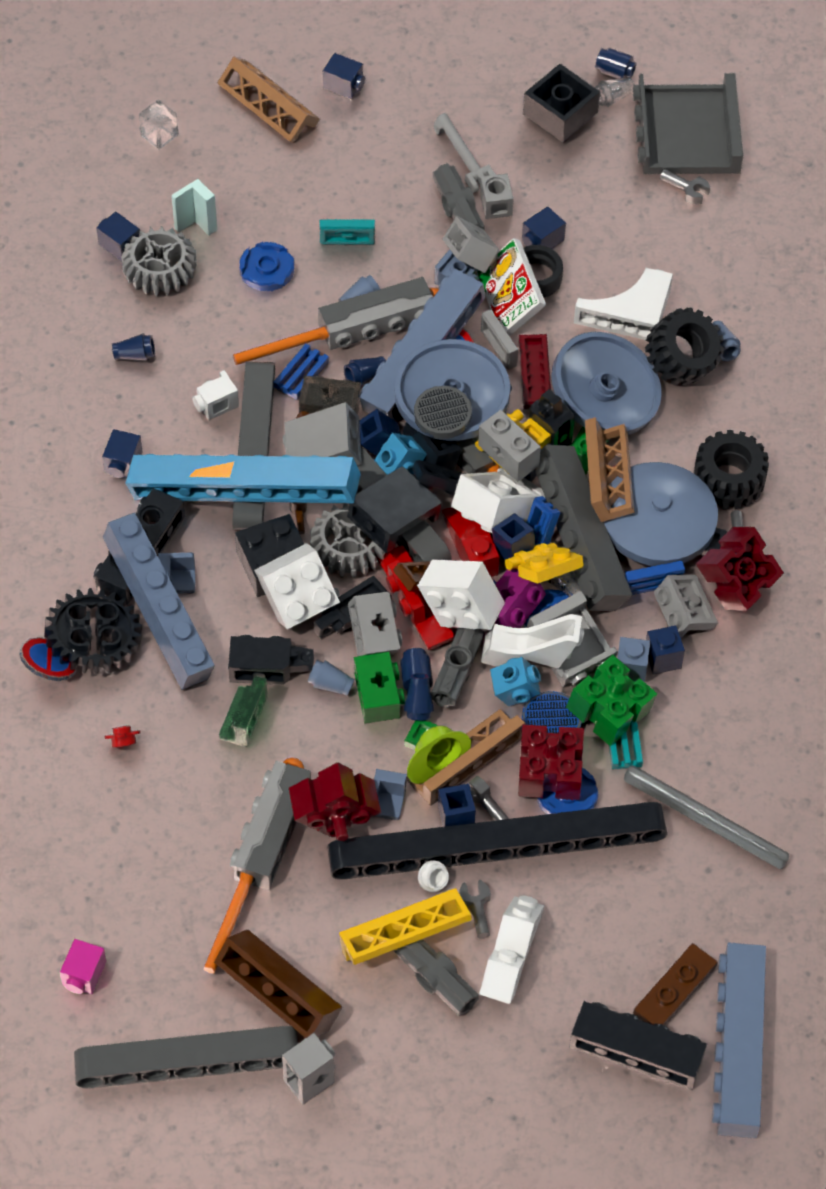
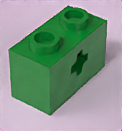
(374, 672)

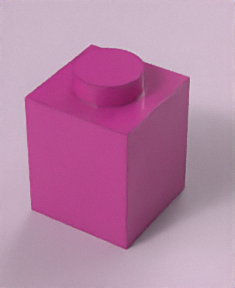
(82, 967)

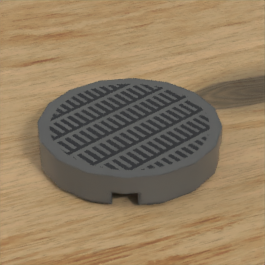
(442, 412)

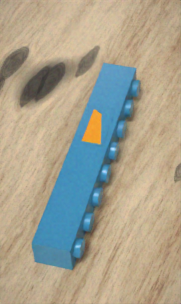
(245, 478)

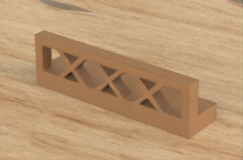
(275, 93)
(602, 474)
(475, 758)

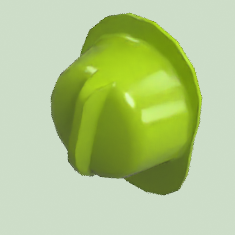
(435, 751)

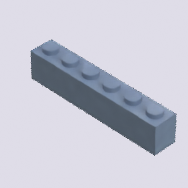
(440, 320)
(158, 601)
(741, 1040)

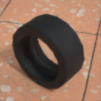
(550, 258)

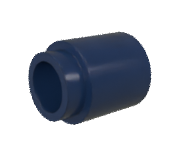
(615, 63)
(415, 661)

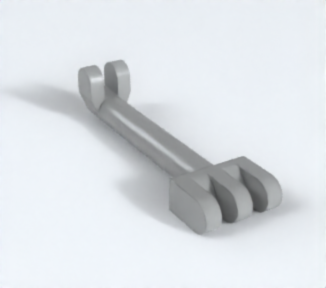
(443, 124)

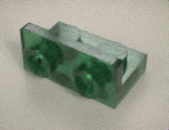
(244, 712)

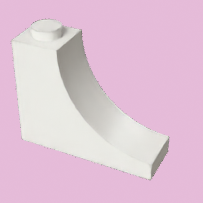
(630, 312)

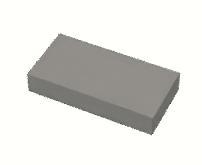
(499, 339)

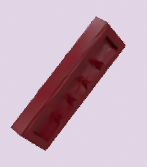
(534, 367)

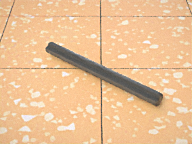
(706, 817)

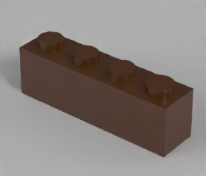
(278, 984)

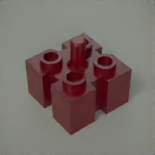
(739, 568)
(551, 762)
(334, 801)

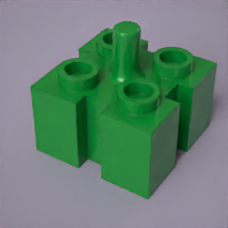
(611, 700)

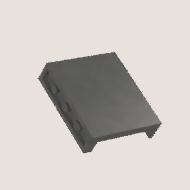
(689, 127)

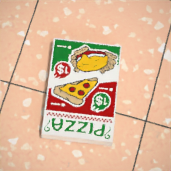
(512, 287)

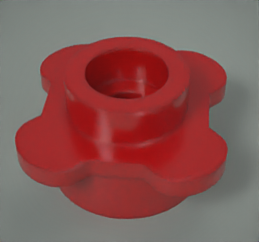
(122, 736)

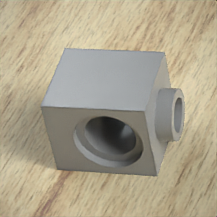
(496, 196)

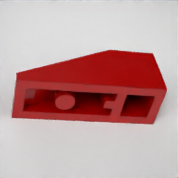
(471, 540)

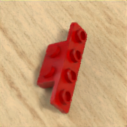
(413, 603)

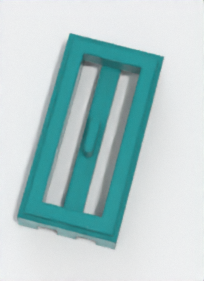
(347, 231)
(638, 762)

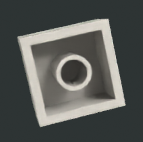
(492, 498)
(297, 586)
(461, 594)

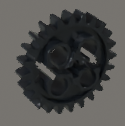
(70, 625)

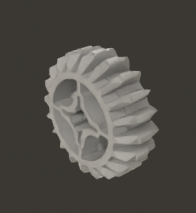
(159, 256)
(348, 550)

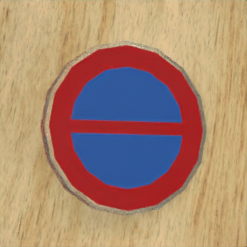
(40, 661)

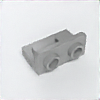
(685, 604)

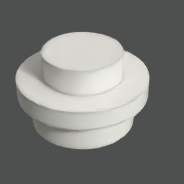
(433, 876)

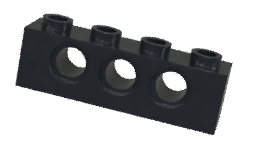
(156, 507)

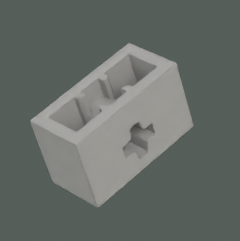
(471, 244)
(509, 445)
(378, 609)
(309, 1068)

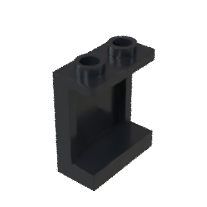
(393, 508)

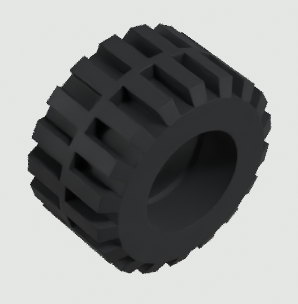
(698, 333)
(734, 451)

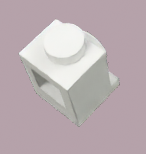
(216, 396)

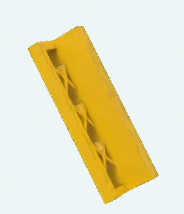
(404, 926)

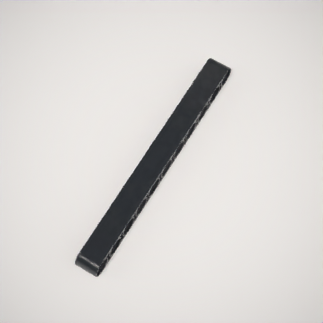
(497, 840)

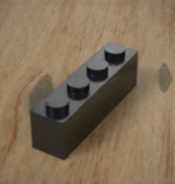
(638, 1044)

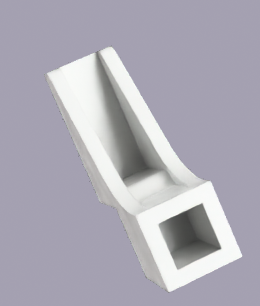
(544, 643)
(511, 948)

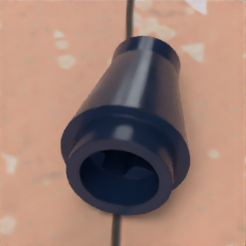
(134, 348)
(362, 369)
(419, 698)

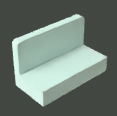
(193, 205)

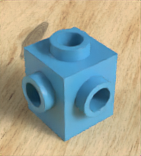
(398, 452)
(516, 681)

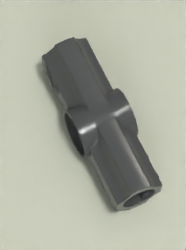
(455, 197)
(453, 676)
(439, 976)

